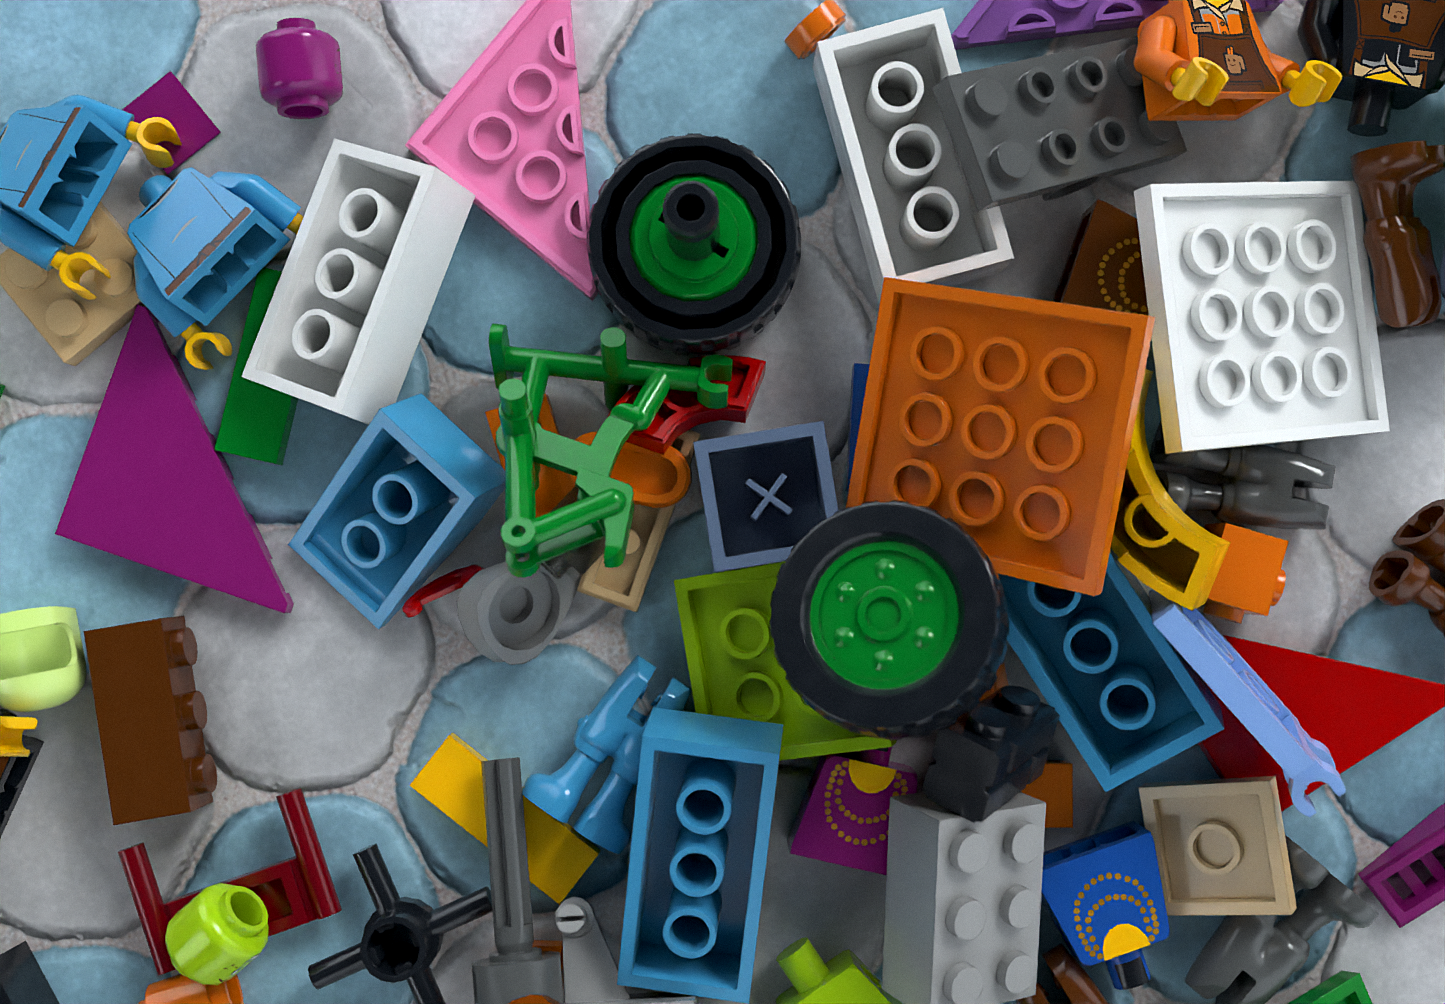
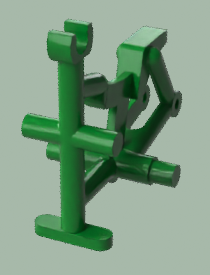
(602, 503)

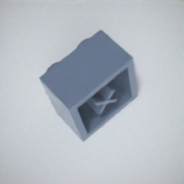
(764, 492)

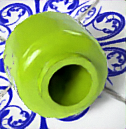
(217, 933)

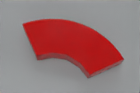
(682, 410)

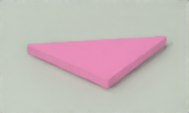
(518, 138)

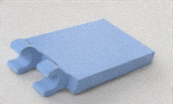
(1248, 698)

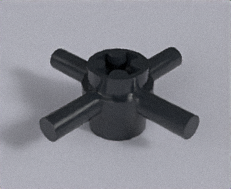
(426, 928)

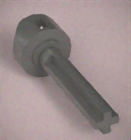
(517, 966)

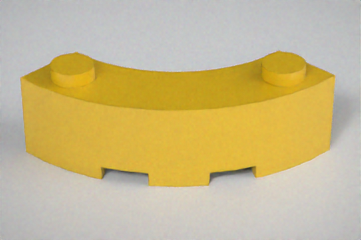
(1156, 536)

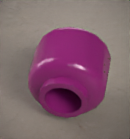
(299, 69)

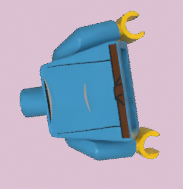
(58, 169)
(203, 246)

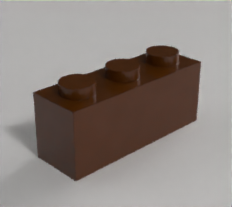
(150, 719)

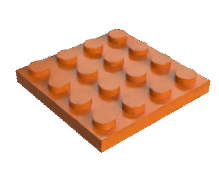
(1004, 422)

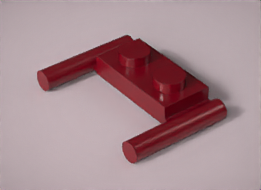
(290, 889)

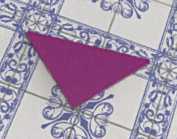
(159, 486)

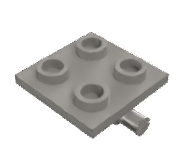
(590, 966)

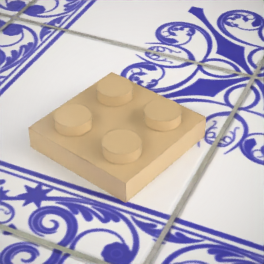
(60, 315)
(1220, 846)

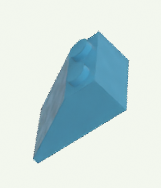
(398, 507)

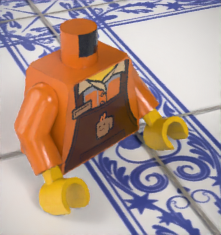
(1213, 65)

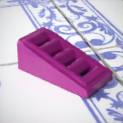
(1397, 858)

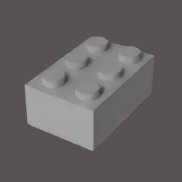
(962, 902)

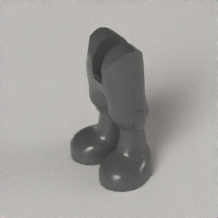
(1257, 485)
(1252, 958)

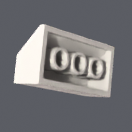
(359, 281)

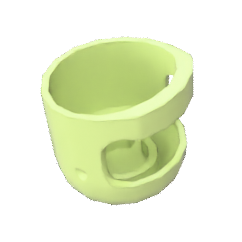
(40, 658)

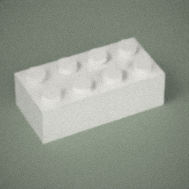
(899, 156)

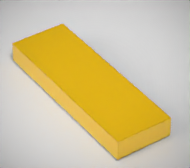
(554, 848)

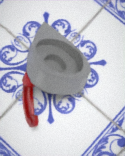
(502, 613)

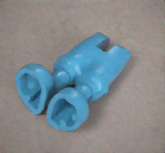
(608, 731)

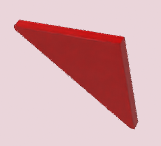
(1335, 702)

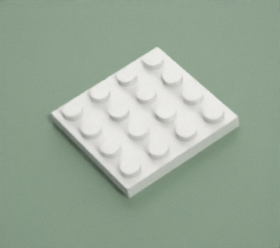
(1260, 313)

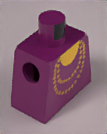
(848, 809)

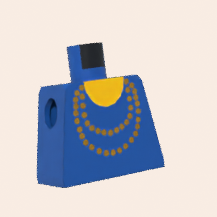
(1108, 900)

